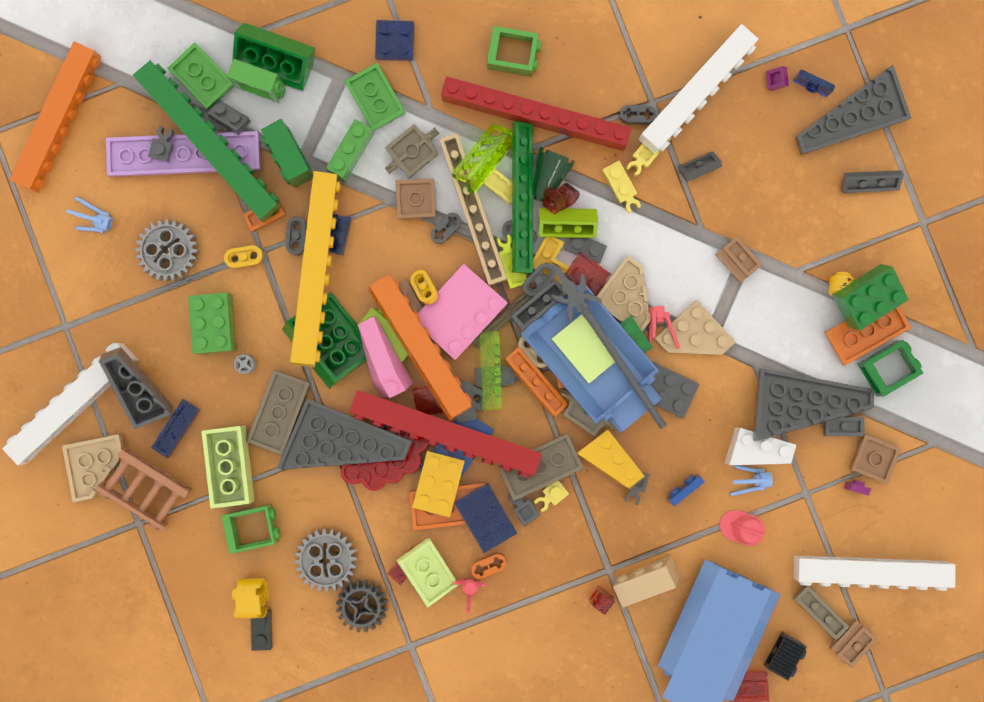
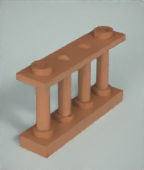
(145, 469)

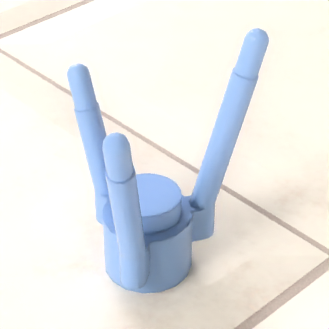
(101, 222)
(761, 480)

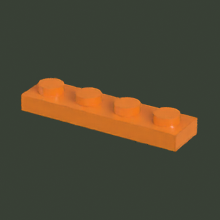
(535, 381)

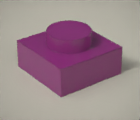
(777, 78)
(857, 486)

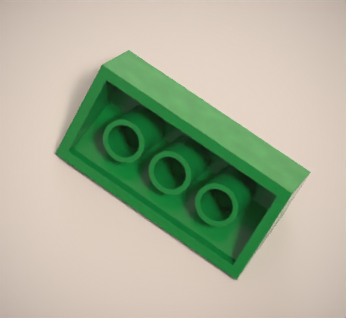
(274, 53)

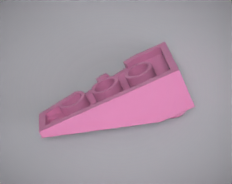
(383, 362)

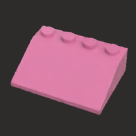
(461, 311)

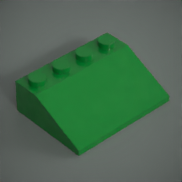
(340, 346)

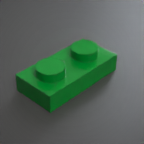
(636, 334)

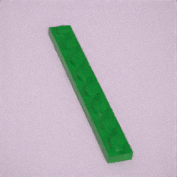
(522, 198)

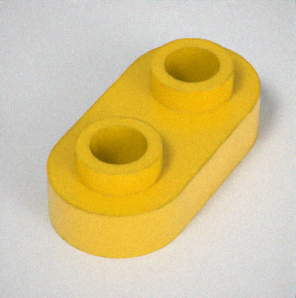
(244, 257)
(425, 288)

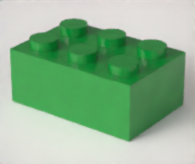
(286, 153)
(870, 297)

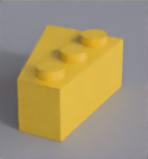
(611, 459)

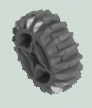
(368, 607)

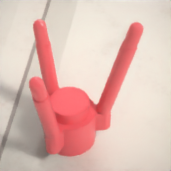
(657, 316)
(469, 587)

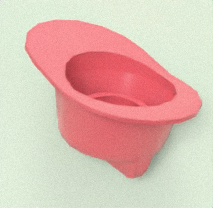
(742, 527)

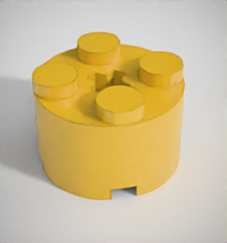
(250, 598)

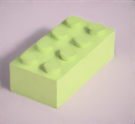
(228, 466)

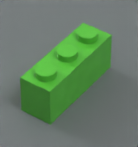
(350, 150)

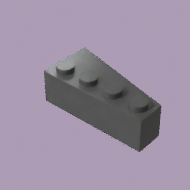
(134, 390)

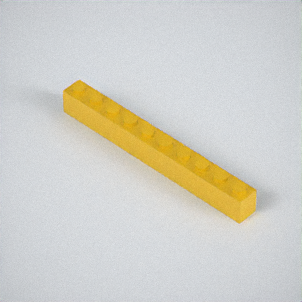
(314, 267)

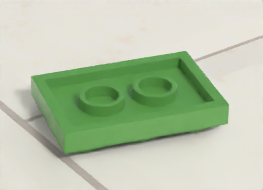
(201, 76)
(375, 97)

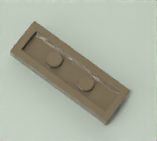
(820, 612)

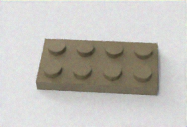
(278, 412)
(556, 463)

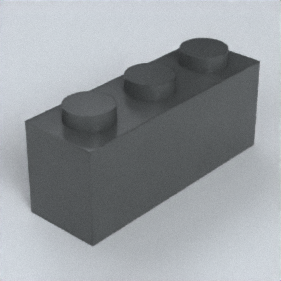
(538, 305)

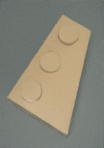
(647, 581)

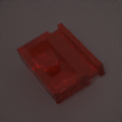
(593, 272)
(425, 401)
(753, 687)

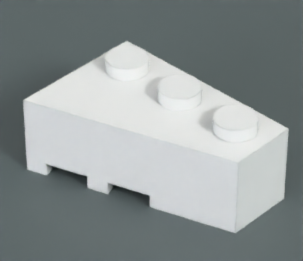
(749, 452)

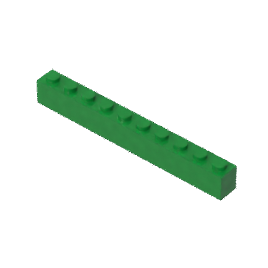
(204, 138)

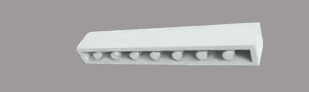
(698, 89)
(61, 411)
(874, 571)

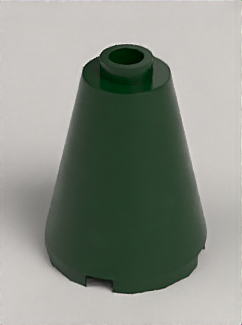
(549, 172)

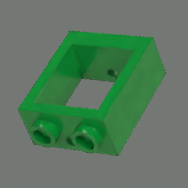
(874, 378)

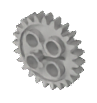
(156, 237)
(343, 559)

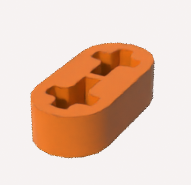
(487, 561)

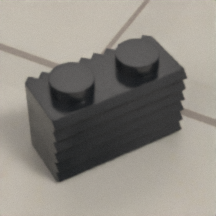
(785, 656)

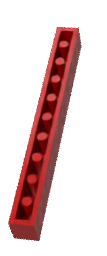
(535, 113)
(446, 433)

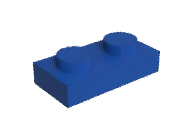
(678, 494)

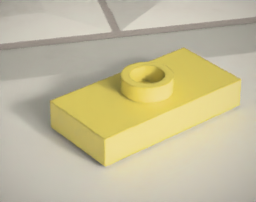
(499, 185)

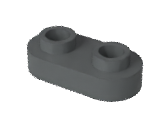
(295, 236)
(539, 278)

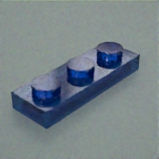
(175, 428)

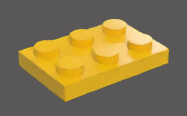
(438, 483)

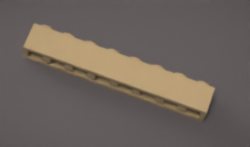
(474, 214)

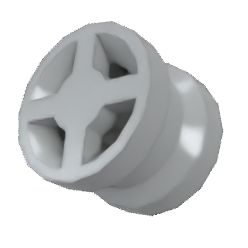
(242, 366)

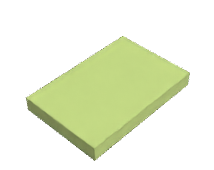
(583, 349)
(427, 572)

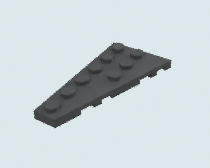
(866, 111)

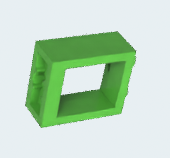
(520, 69)
(256, 80)
(231, 530)

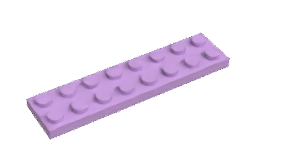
(130, 155)

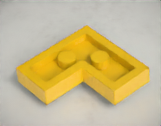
(547, 253)

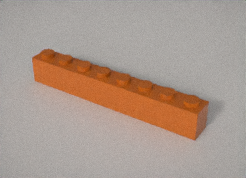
(56, 117)
(419, 347)

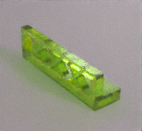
(489, 157)
(490, 371)

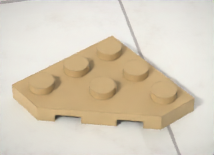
(627, 294)
(696, 333)
(90, 464)

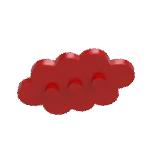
(377, 474)

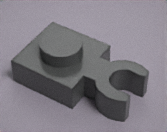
(162, 148)
(639, 487)
(525, 510)

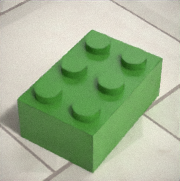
(212, 323)

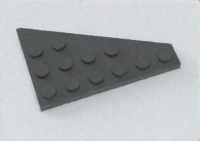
(796, 402)
(334, 439)

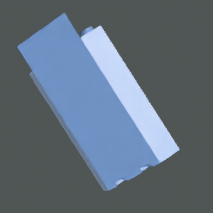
(610, 393)
(716, 635)

